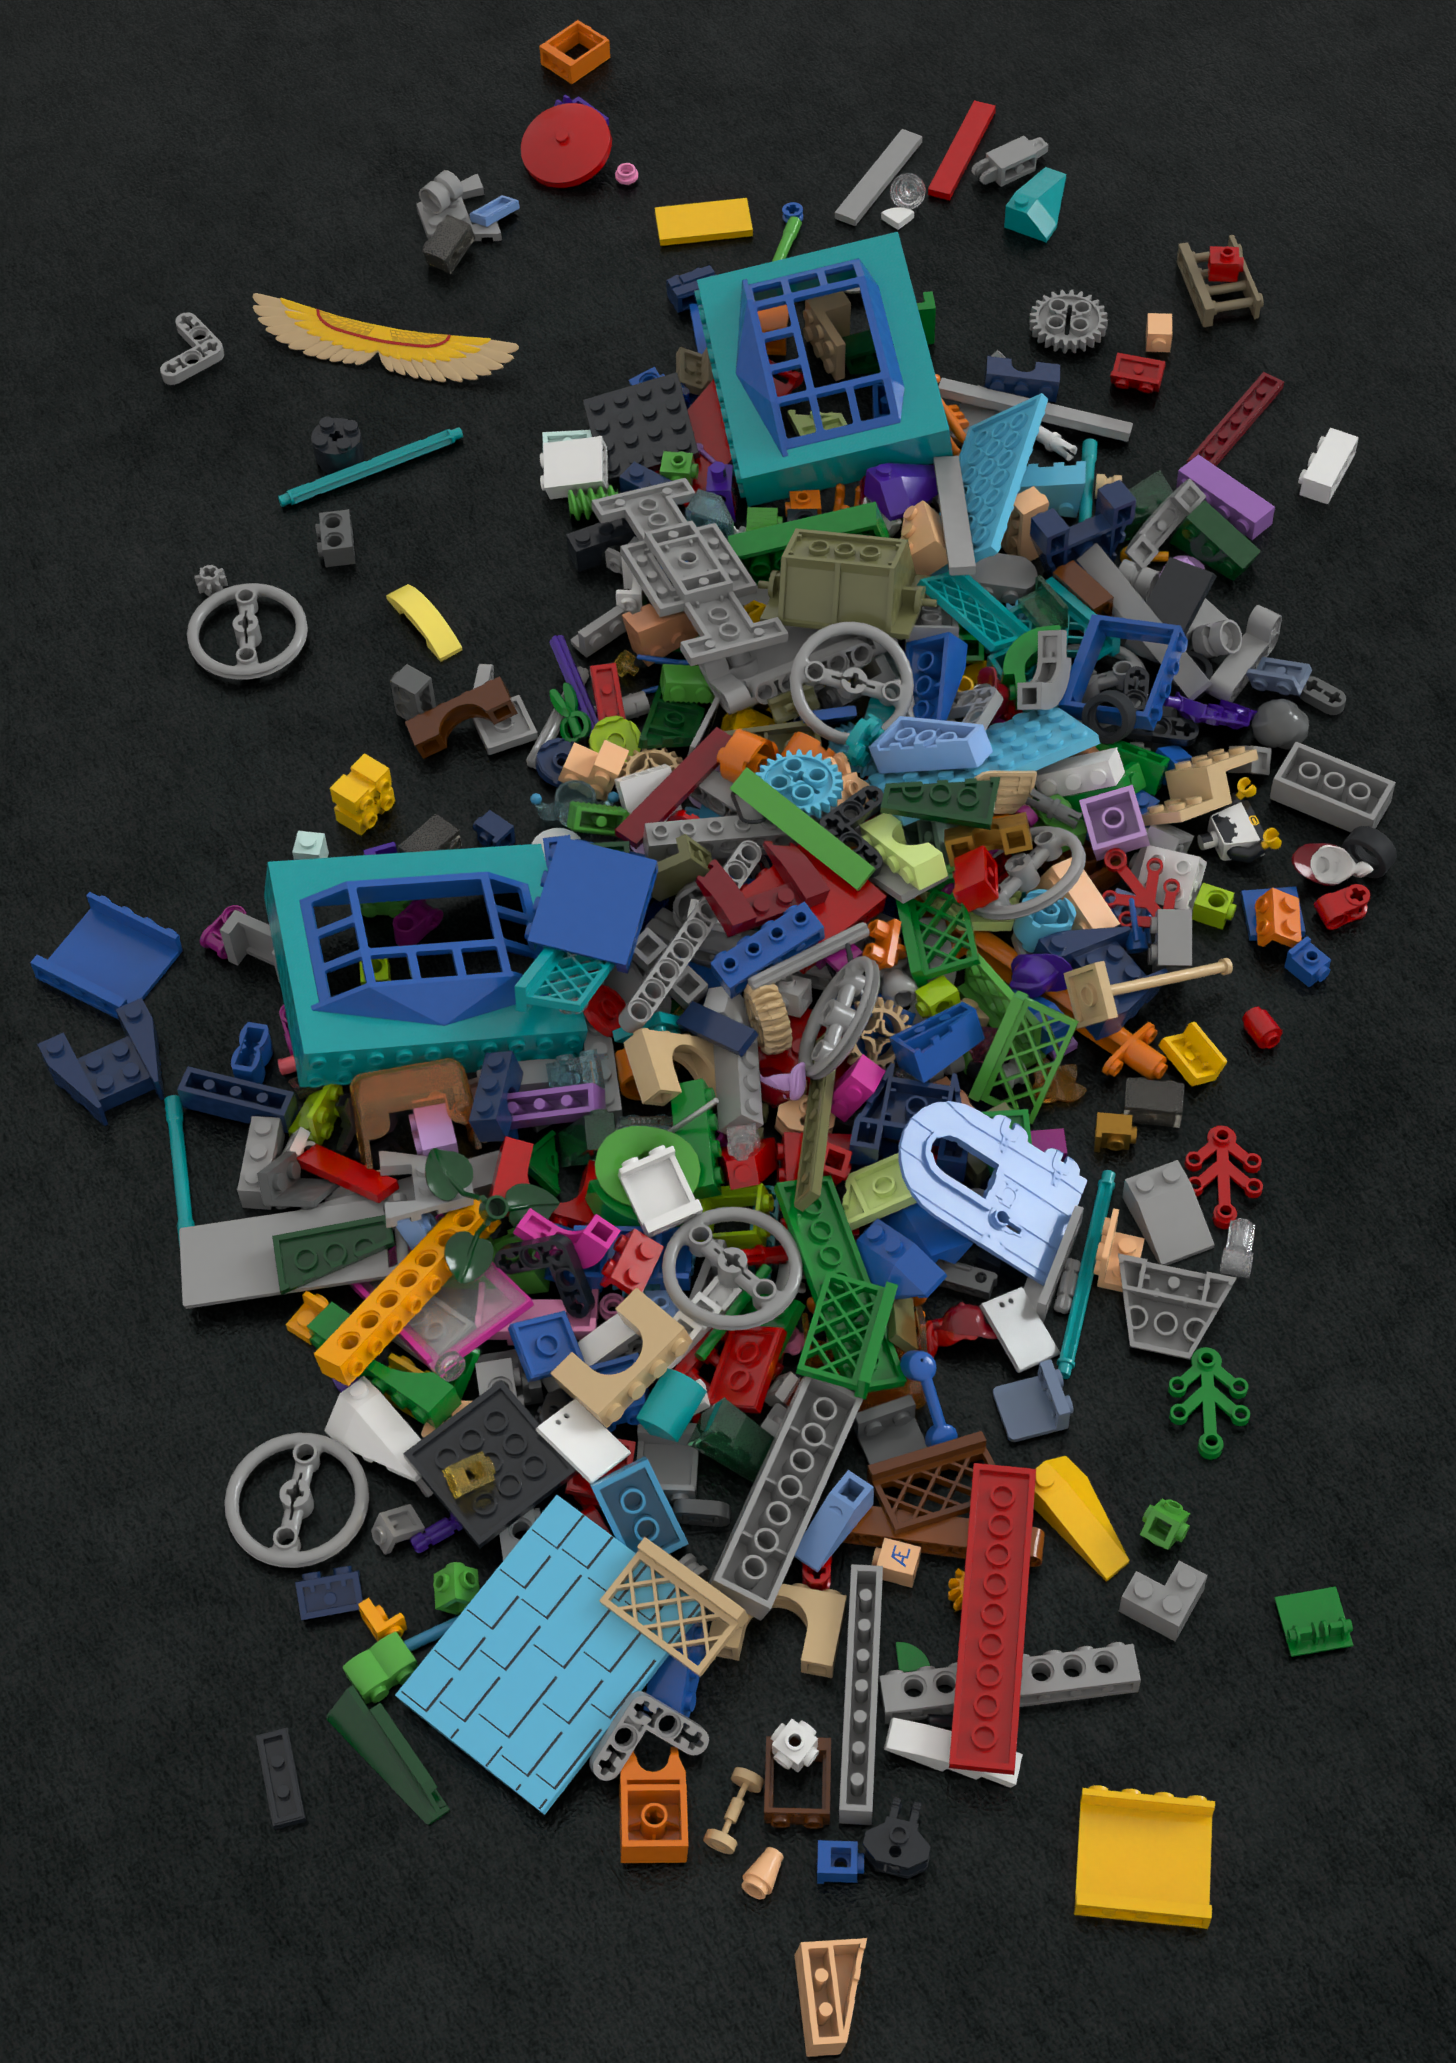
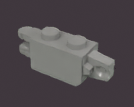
(1010, 161)

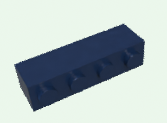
(235, 1098)

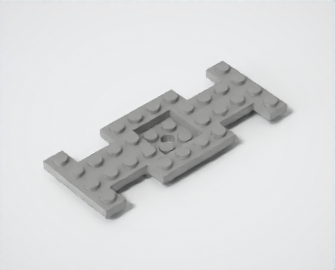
(704, 586)

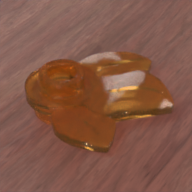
(1063, 1084)

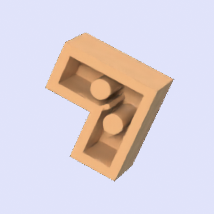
(594, 767)

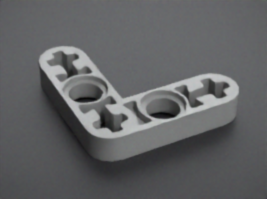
(209, 348)
(976, 705)
(638, 1723)

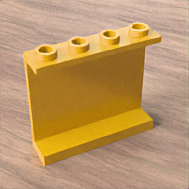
(1144, 1857)

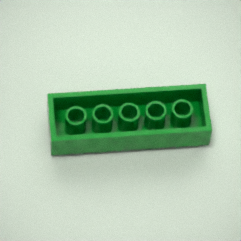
(763, 547)

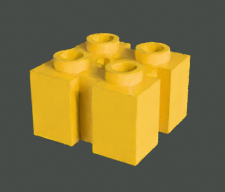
(362, 794)

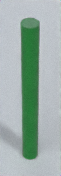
(735, 1309)

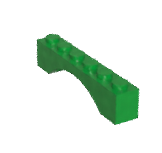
(424, 1394)

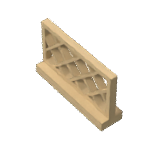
(689, 1583)

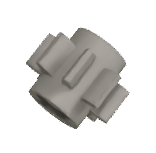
(210, 580)

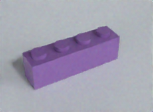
(1227, 496)
(554, 1105)

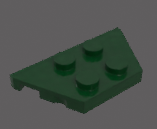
(670, 723)

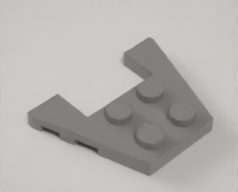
(471, 188)
(400, 1163)

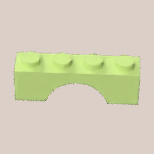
(916, 864)

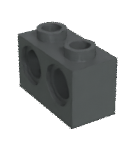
(336, 538)
(412, 692)

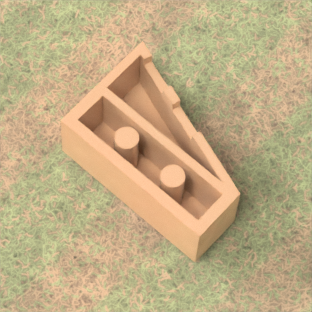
(1017, 536)
(925, 537)
(1090, 906)
(827, 1991)

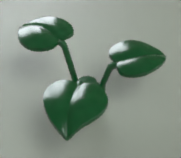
(468, 1254)

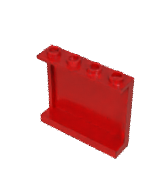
(843, 905)

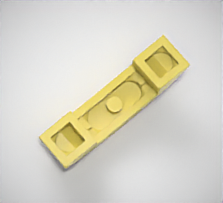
(427, 620)

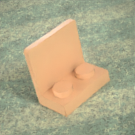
(1107, 1254)

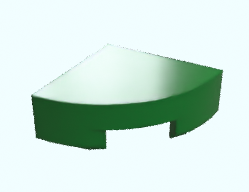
(910, 1657)

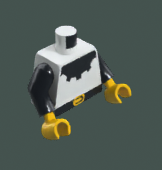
(1237, 831)

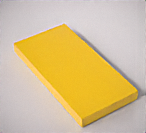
(703, 221)

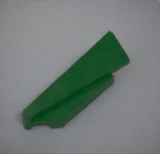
(388, 1753)

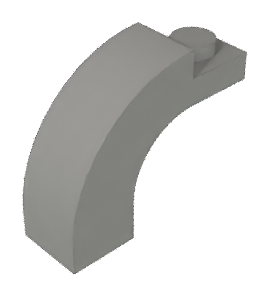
(1051, 674)

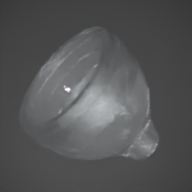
(908, 191)

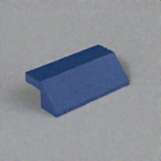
(928, 1233)

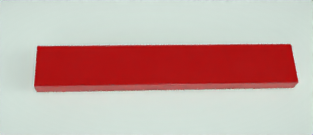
(961, 150)

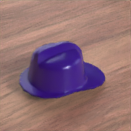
(1039, 974)

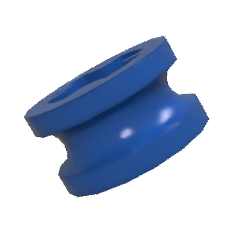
(792, 207)

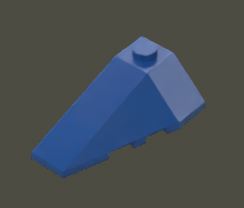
(937, 673)

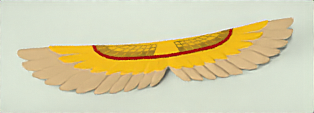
(399, 350)

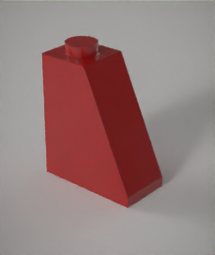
(750, 1171)

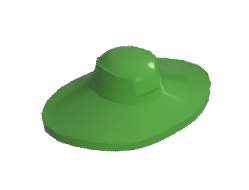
(637, 1142)

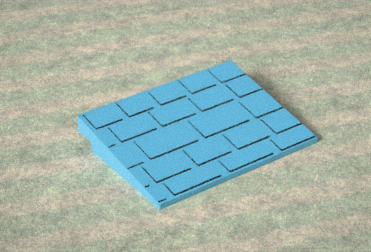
(539, 1661)

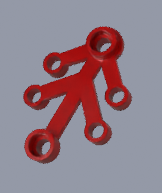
(1144, 897)
(1224, 1170)

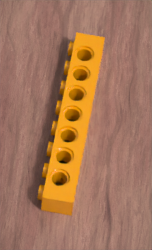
(396, 1299)

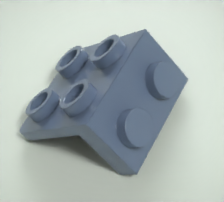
(1034, 1404)

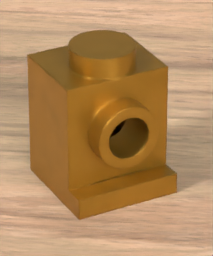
(1114, 1132)

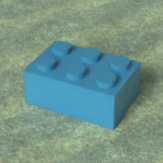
(638, 1507)

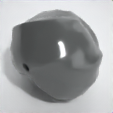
(1280, 724)

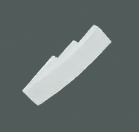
(714, 1299)
(602, 1345)
(932, 1748)

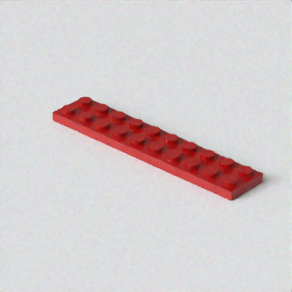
(993, 1620)

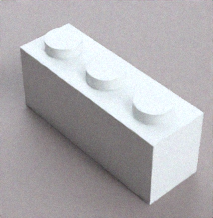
(1328, 465)
(1081, 773)

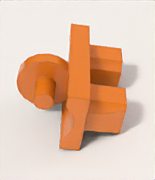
(887, 943)

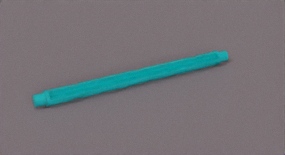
(370, 467)
(1086, 1273)

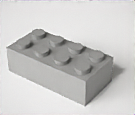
(1331, 789)

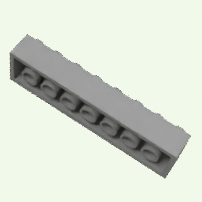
(785, 1495)

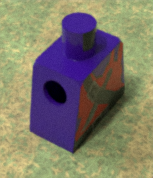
(722, 481)

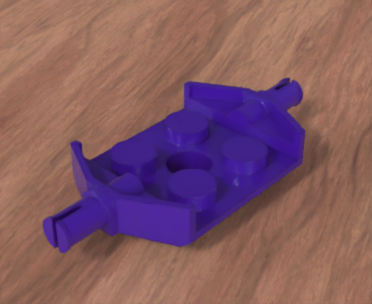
(1225, 714)

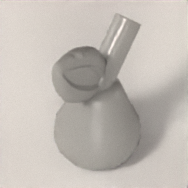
(898, 985)

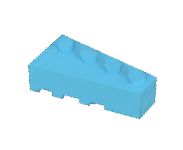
(1059, 484)

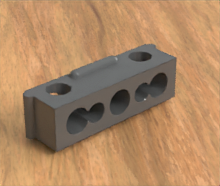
(968, 1279)

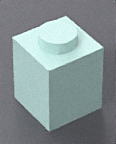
(310, 846)

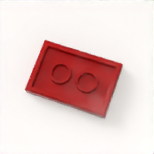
(747, 1367)

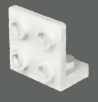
(1180, 866)

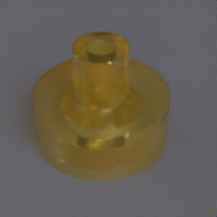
(625, 664)

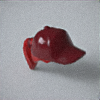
(958, 1323)

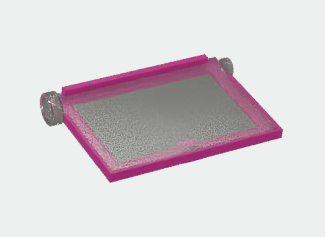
(458, 1317)

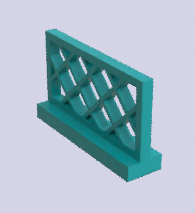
(975, 609)
(1078, 619)
(548, 968)

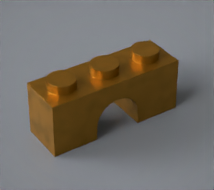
(1006, 833)

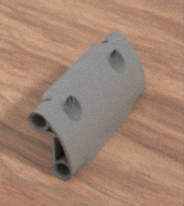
(766, 672)

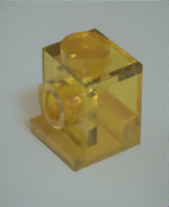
(457, 1478)

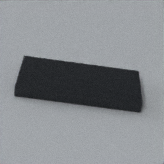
(1175, 600)

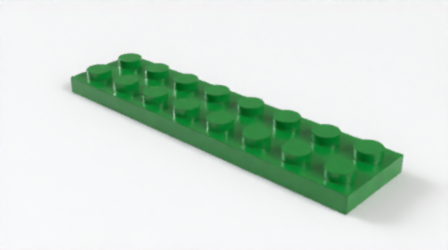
(829, 1245)

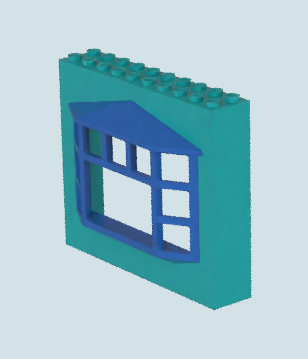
(762, 455)
(417, 1017)

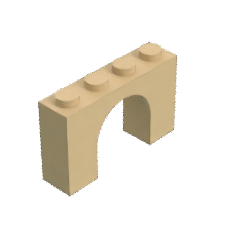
(652, 1064)
(611, 1395)
(822, 1615)

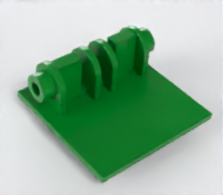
(1314, 1621)

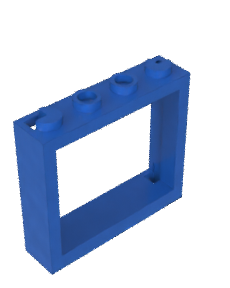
(1089, 651)

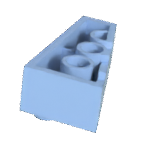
(929, 745)

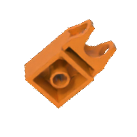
(657, 1799)

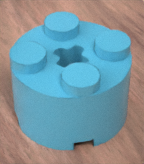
(1048, 921)

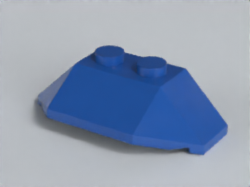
(897, 1260)

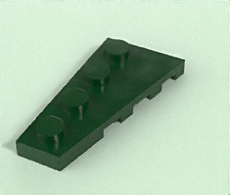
(955, 803)
(326, 1249)

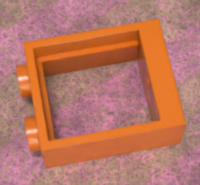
(571, 70)

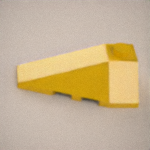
(1073, 1509)

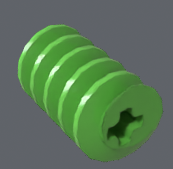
(583, 503)

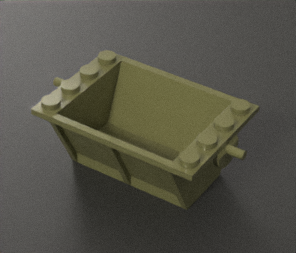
(846, 579)

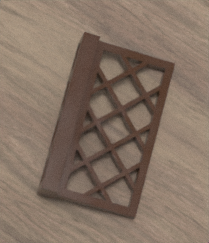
(927, 1464)

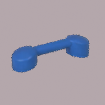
(924, 1371)

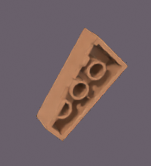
(656, 634)

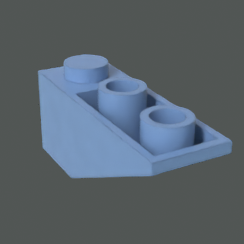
(835, 1520)

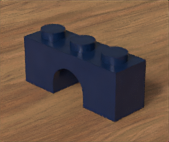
(1002, 377)
(490, 1110)

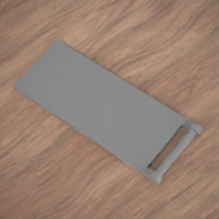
(238, 1257)

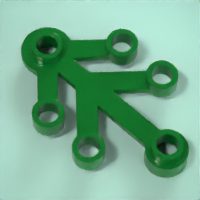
(1208, 1396)

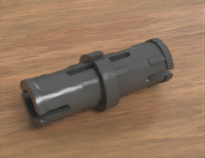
(1053, 808)

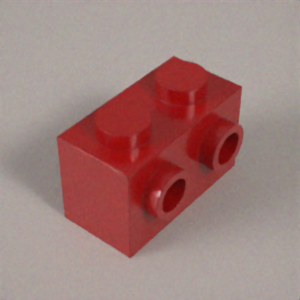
(975, 879)

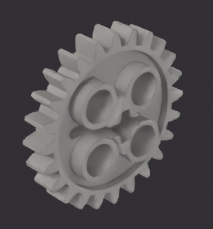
(1086, 324)

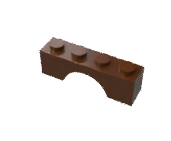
(433, 727)

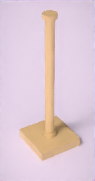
(1093, 995)

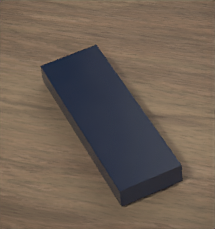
(717, 1028)

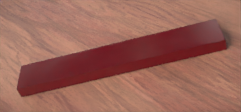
(1239, 419)
(674, 788)

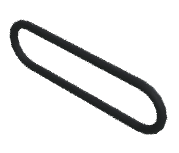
(740, 813)

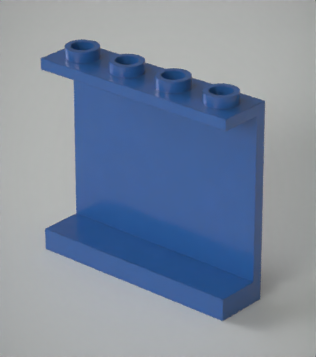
(592, 902)
(110, 957)

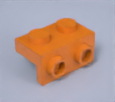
(1278, 918)

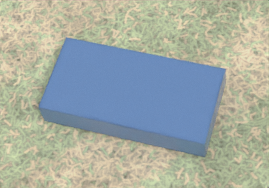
(494, 211)

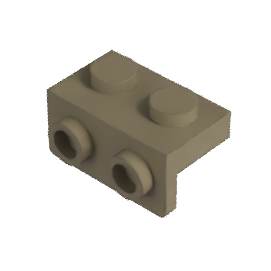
(694, 370)

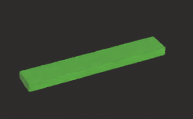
(802, 829)

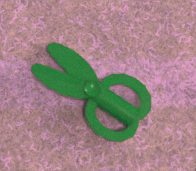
(570, 711)

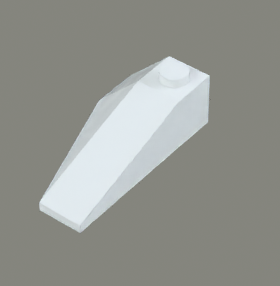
(372, 1428)

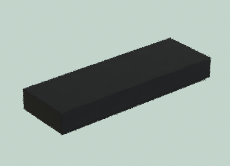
(280, 1778)

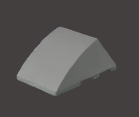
(1169, 1305)

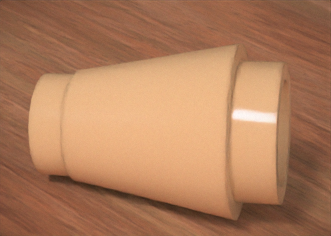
(762, 1874)

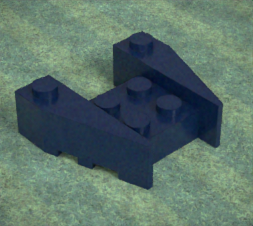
(1060, 544)
(1105, 945)
(114, 1071)
(890, 1111)

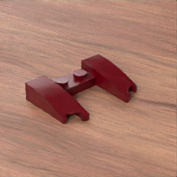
(741, 913)

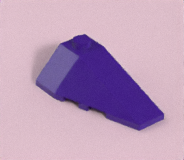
(899, 487)

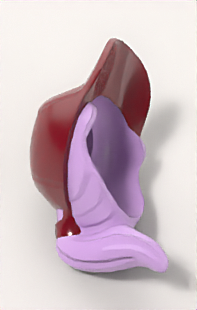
(781, 1087)

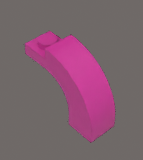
(589, 1243)

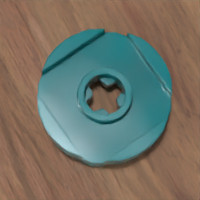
(861, 738)

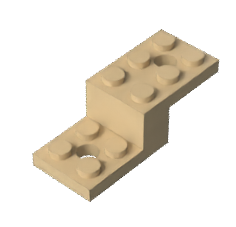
(825, 323)
(1198, 786)

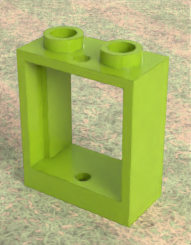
(742, 1197)

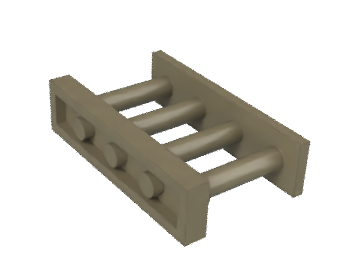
(1201, 292)

